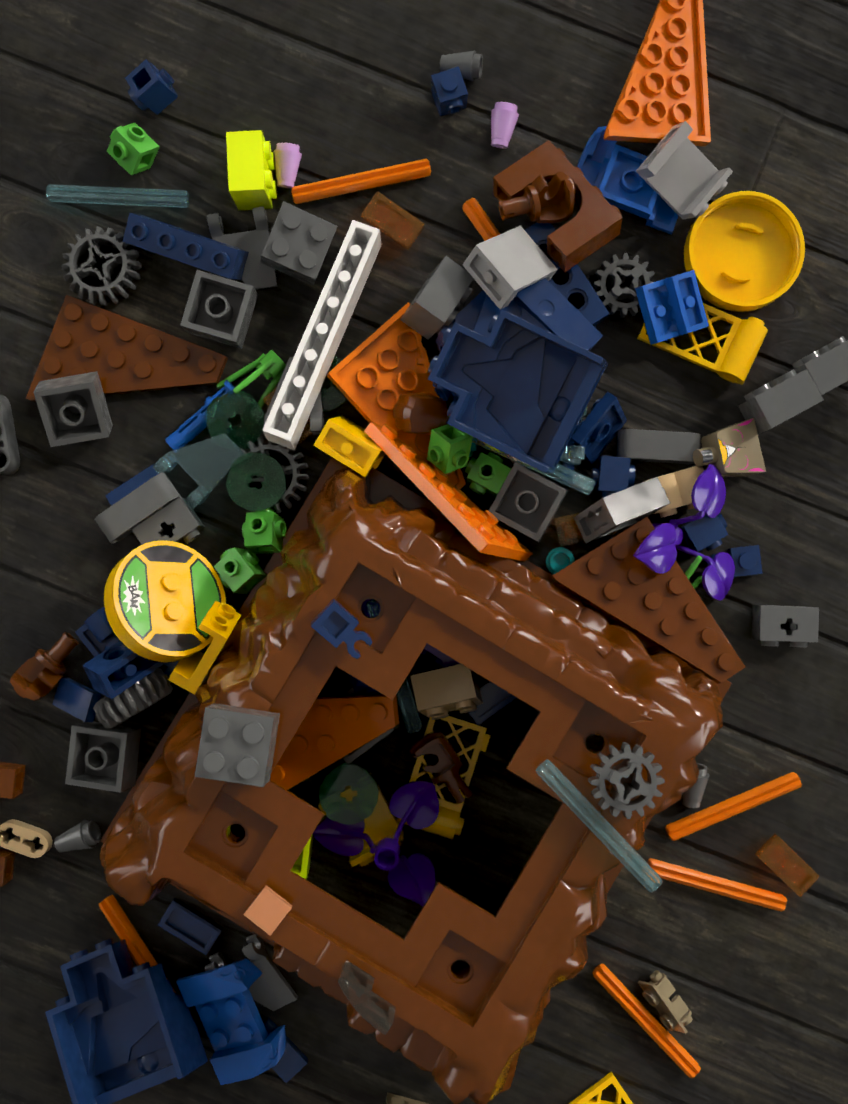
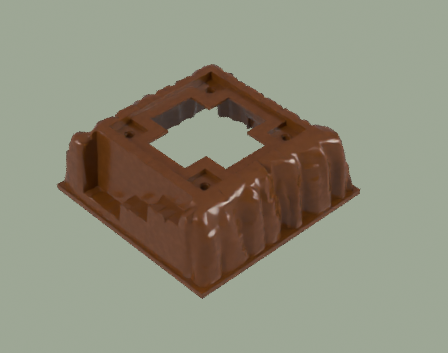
(506, 624)

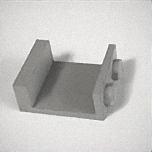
(682, 173)
(508, 265)

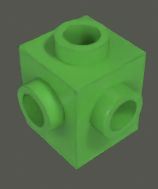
(132, 148)
(449, 448)
(486, 484)
(263, 532)
(239, 570)

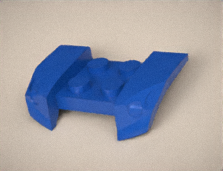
(615, 174)
(233, 1021)

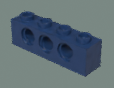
(185, 246)
(576, 282)
(118, 670)

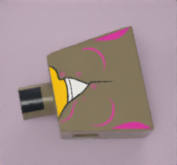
(732, 450)

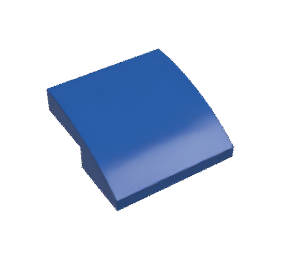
(672, 307)

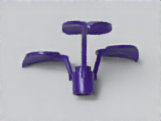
(660, 546)
(410, 877)

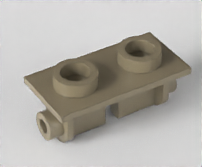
(673, 1012)

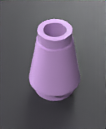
(503, 123)
(286, 164)

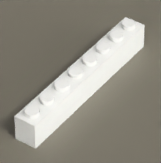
(323, 335)

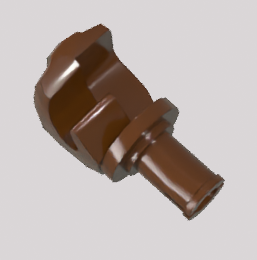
(543, 201)
(420, 413)
(43, 670)
(446, 763)

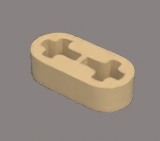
(22, 845)

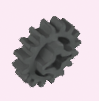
(618, 276)
(624, 792)

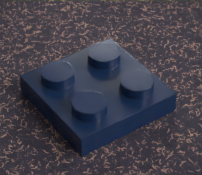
(599, 427)

